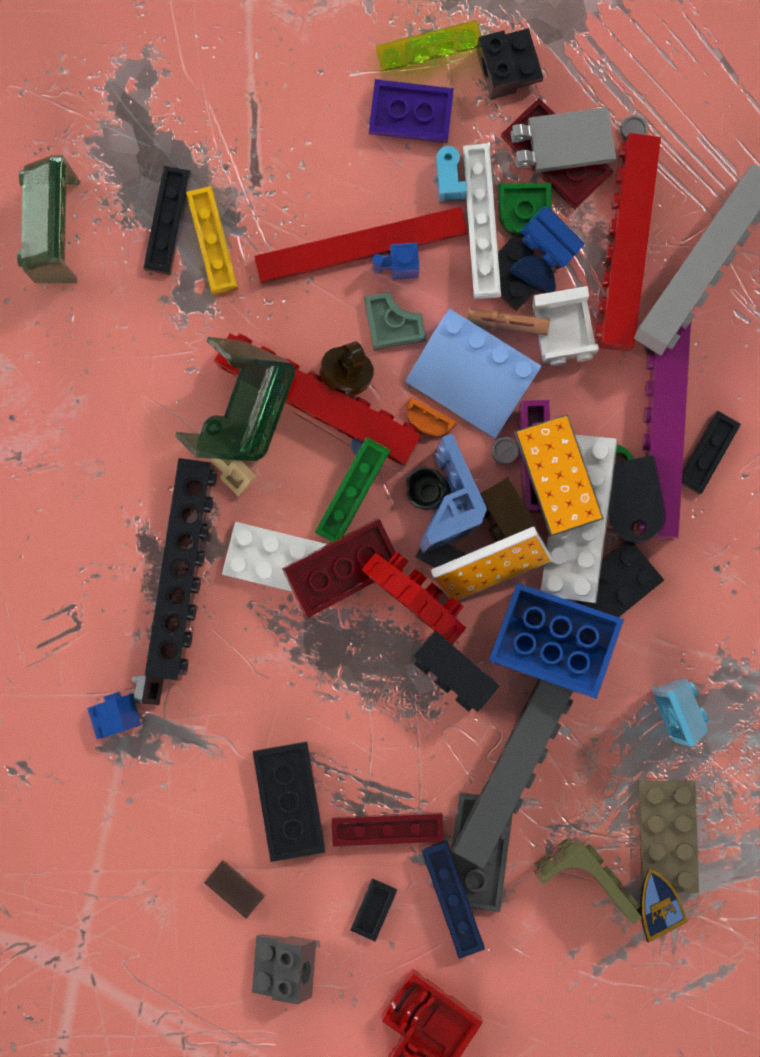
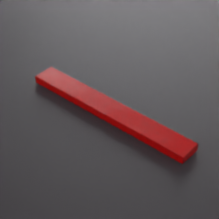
(359, 244)

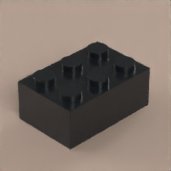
(454, 672)

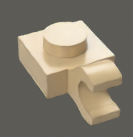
(235, 474)

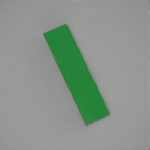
(352, 490)

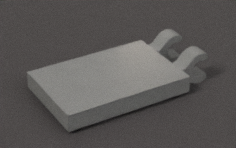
(566, 140)

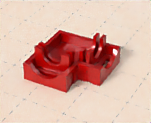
(419, 601)
(429, 1021)

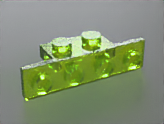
(428, 46)

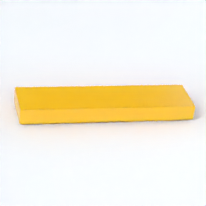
(212, 240)

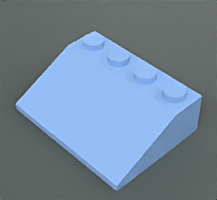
(472, 373)

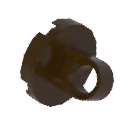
(347, 369)

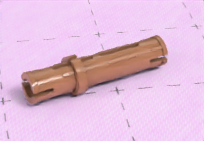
(540, 326)

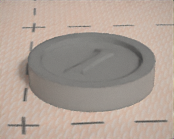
(634, 124)
(505, 450)

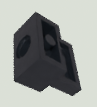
(508, 62)

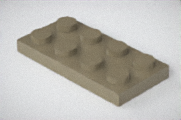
(669, 832)

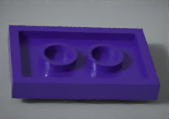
(411, 111)

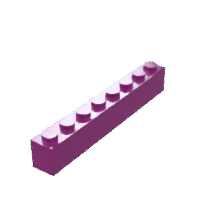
(666, 425)

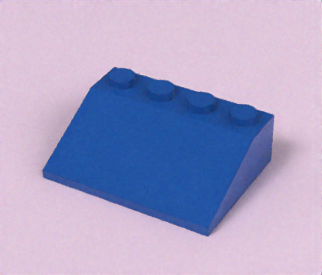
(556, 640)

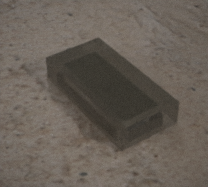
(234, 889)

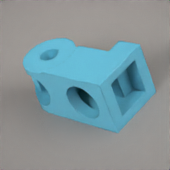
(447, 176)

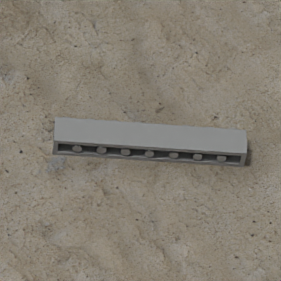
(703, 266)

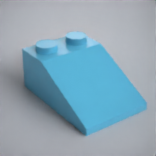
(681, 712)

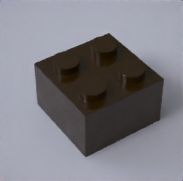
(505, 510)

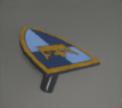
(659, 906)

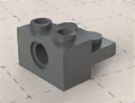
(284, 968)

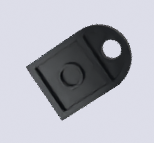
(635, 498)

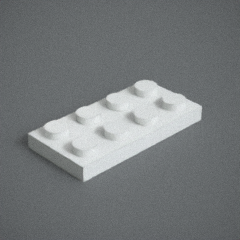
(261, 553)

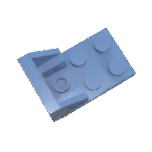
(448, 521)

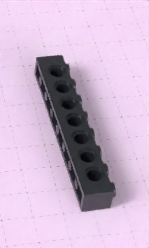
(157, 663)

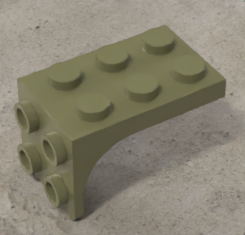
(575, 854)

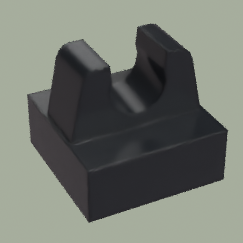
(147, 690)

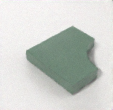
(390, 324)

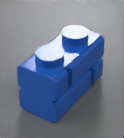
(551, 238)

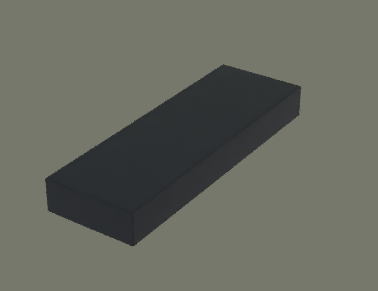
(709, 452)

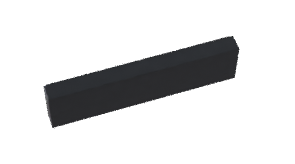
(167, 220)

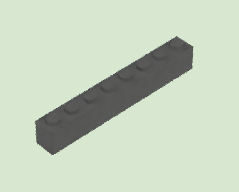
(512, 773)

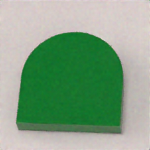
(520, 203)

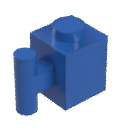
(402, 261)
(114, 715)

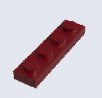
(387, 829)

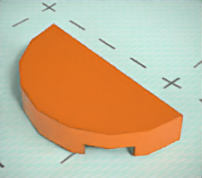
(427, 420)

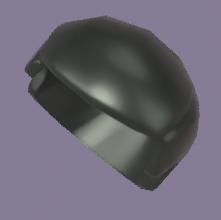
(426, 488)

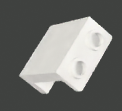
(569, 328)

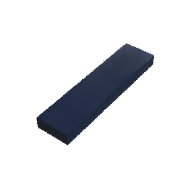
(453, 899)

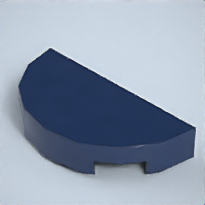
(535, 273)

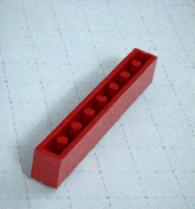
(629, 242)
(341, 411)

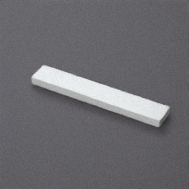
(481, 221)

